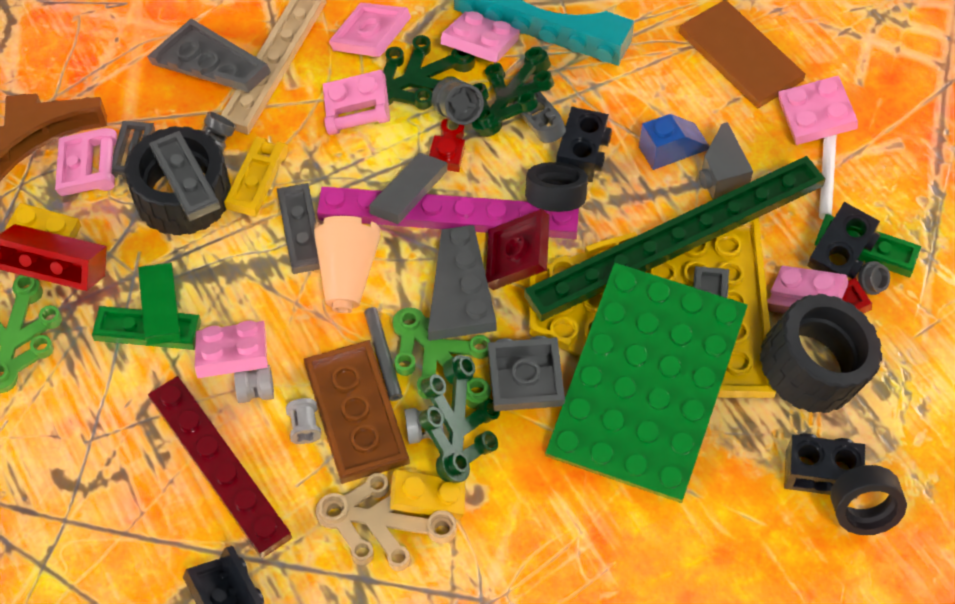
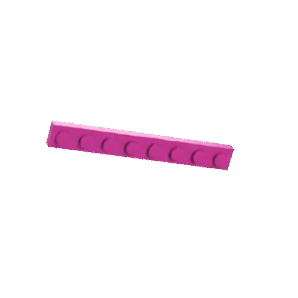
(443, 211)

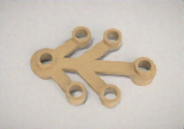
(378, 520)

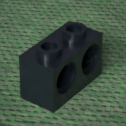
(584, 140)
(839, 241)
(824, 455)

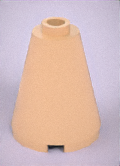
(345, 259)

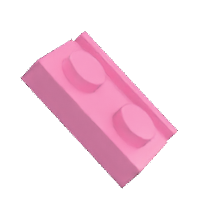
(795, 283)

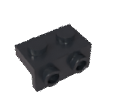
(222, 581)

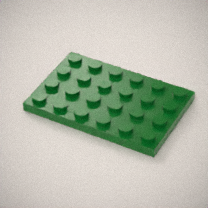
(647, 382)

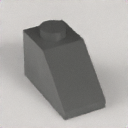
(724, 164)

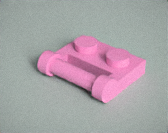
(355, 94)
(76, 162)

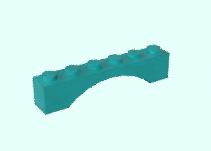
(595, 35)

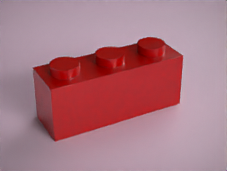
(52, 257)

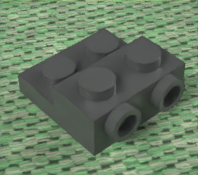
(525, 373)

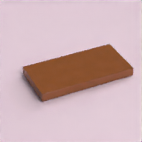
(741, 53)
(356, 412)

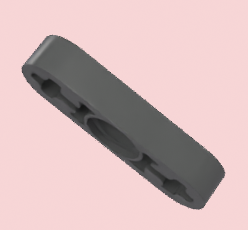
(538, 121)

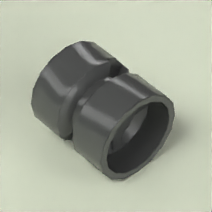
(457, 101)

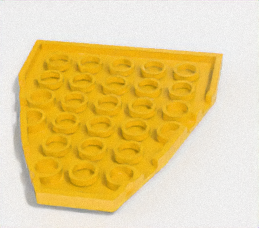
(735, 250)

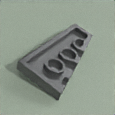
(210, 57)
(460, 290)

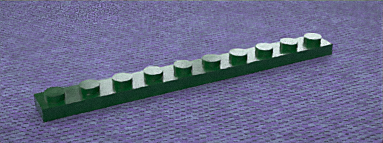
(675, 236)

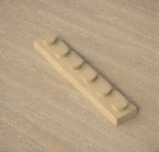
(278, 53)

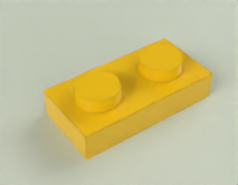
(45, 220)
(426, 494)

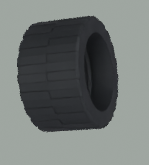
(163, 209)
(841, 330)

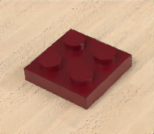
(517, 249)

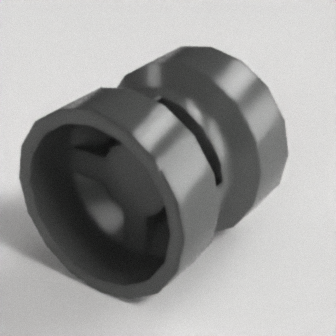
(218, 128)

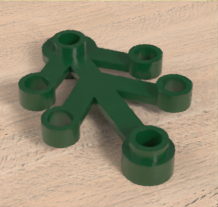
(420, 76)
(491, 118)
(453, 460)

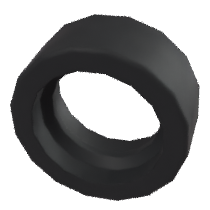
(556, 186)
(871, 520)

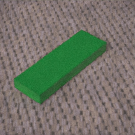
(889, 251)
(159, 304)
(126, 327)

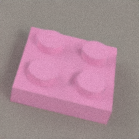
(370, 29)
(480, 36)
(817, 110)
(230, 349)

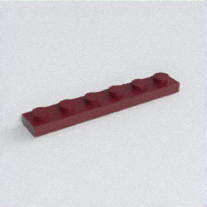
(220, 467)

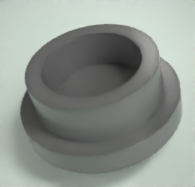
(874, 277)

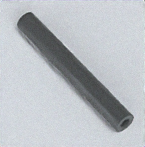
(383, 354)

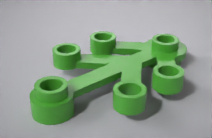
(15, 336)
(436, 351)

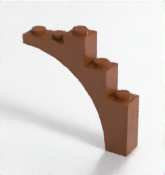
(36, 124)

